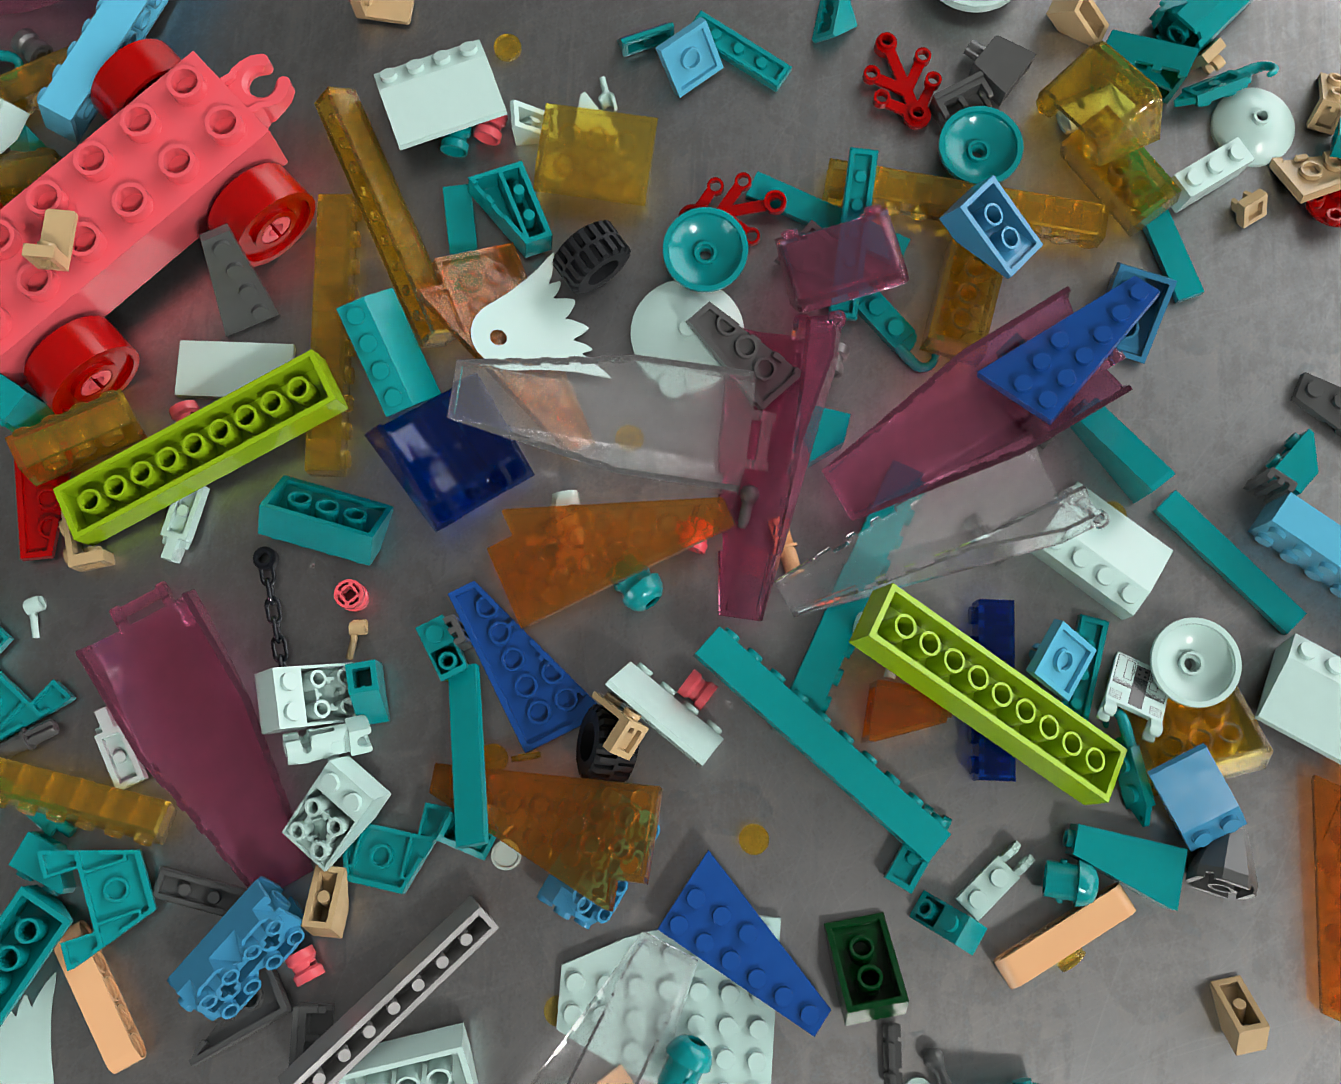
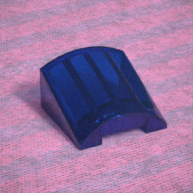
(446, 463)

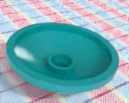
(984, 132)
(707, 231)

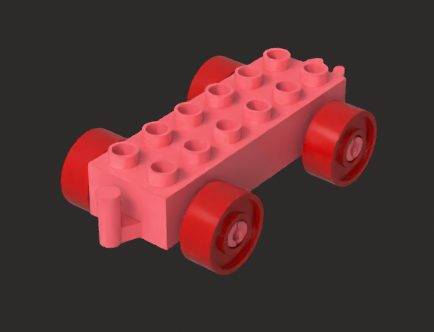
(160, 172)

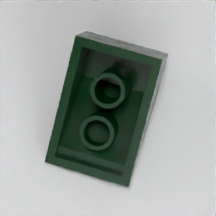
(865, 969)

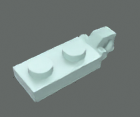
(182, 524)
(117, 753)

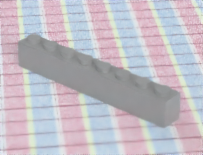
(393, 997)

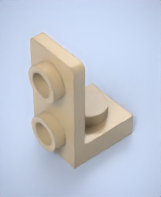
(384, 10)
(1328, 109)
(56, 241)
(80, 558)
(628, 730)

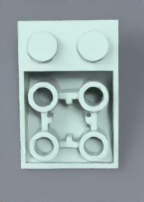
(302, 697)
(335, 811)

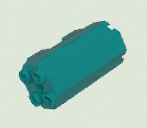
(1194, 21)

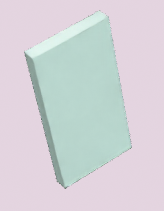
(222, 367)

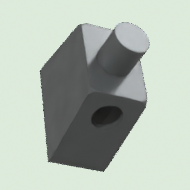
(1001, 64)

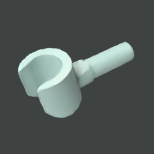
(607, 98)
(32, 607)

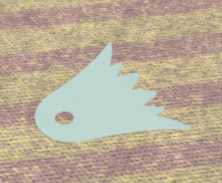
(531, 321)
(27, 1040)

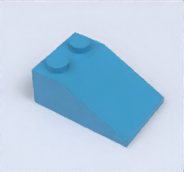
(992, 227)
(1141, 337)
(1197, 797)

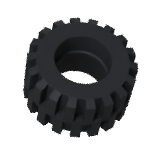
(591, 256)
(591, 756)

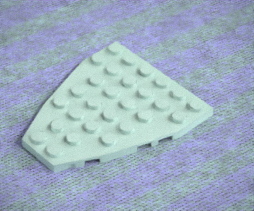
(716, 1010)

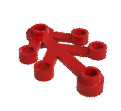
(903, 84)
(736, 210)

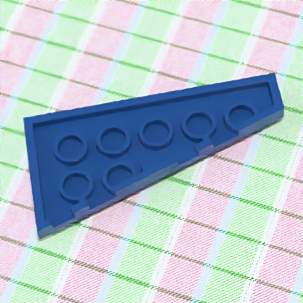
(1060, 360)
(529, 684)
(729, 935)

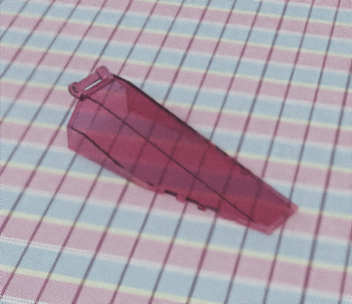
(960, 422)
(754, 553)
(197, 731)

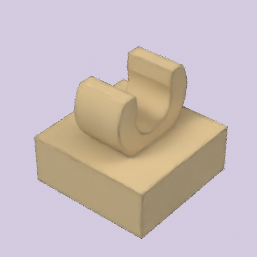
(1209, 57)
(1250, 208)

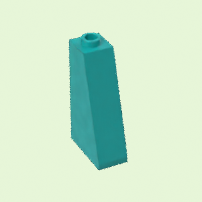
(1122, 454)
(1136, 863)

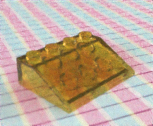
(595, 154)
(1225, 729)

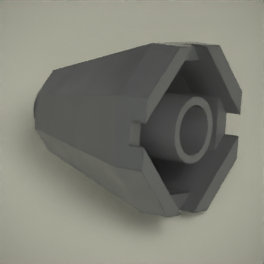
(1225, 867)

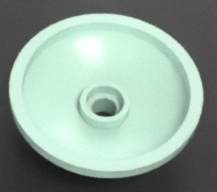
(1238, 118)
(1213, 659)

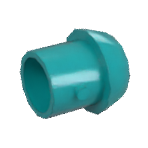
(641, 590)
(1070, 882)
(686, 1061)

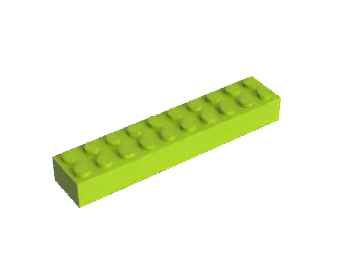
(200, 448)
(988, 695)

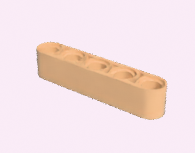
(1064, 936)
(102, 1006)

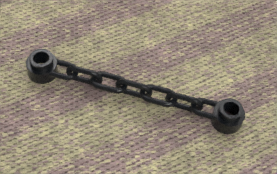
(270, 565)

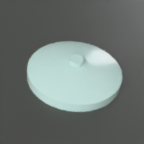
(661, 325)

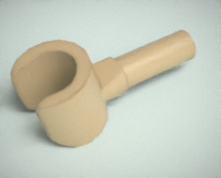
(355, 628)

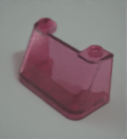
(841, 261)

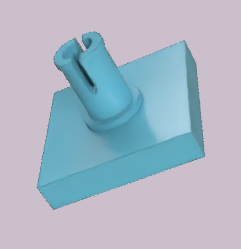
(689, 57)
(1060, 659)

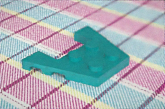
(18, 709)
(390, 856)
(114, 890)

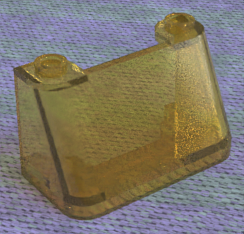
(1107, 102)

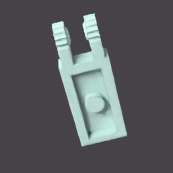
(992, 882)

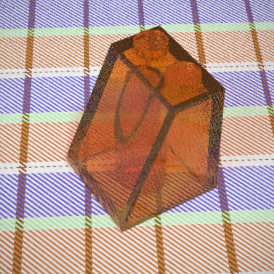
(897, 710)

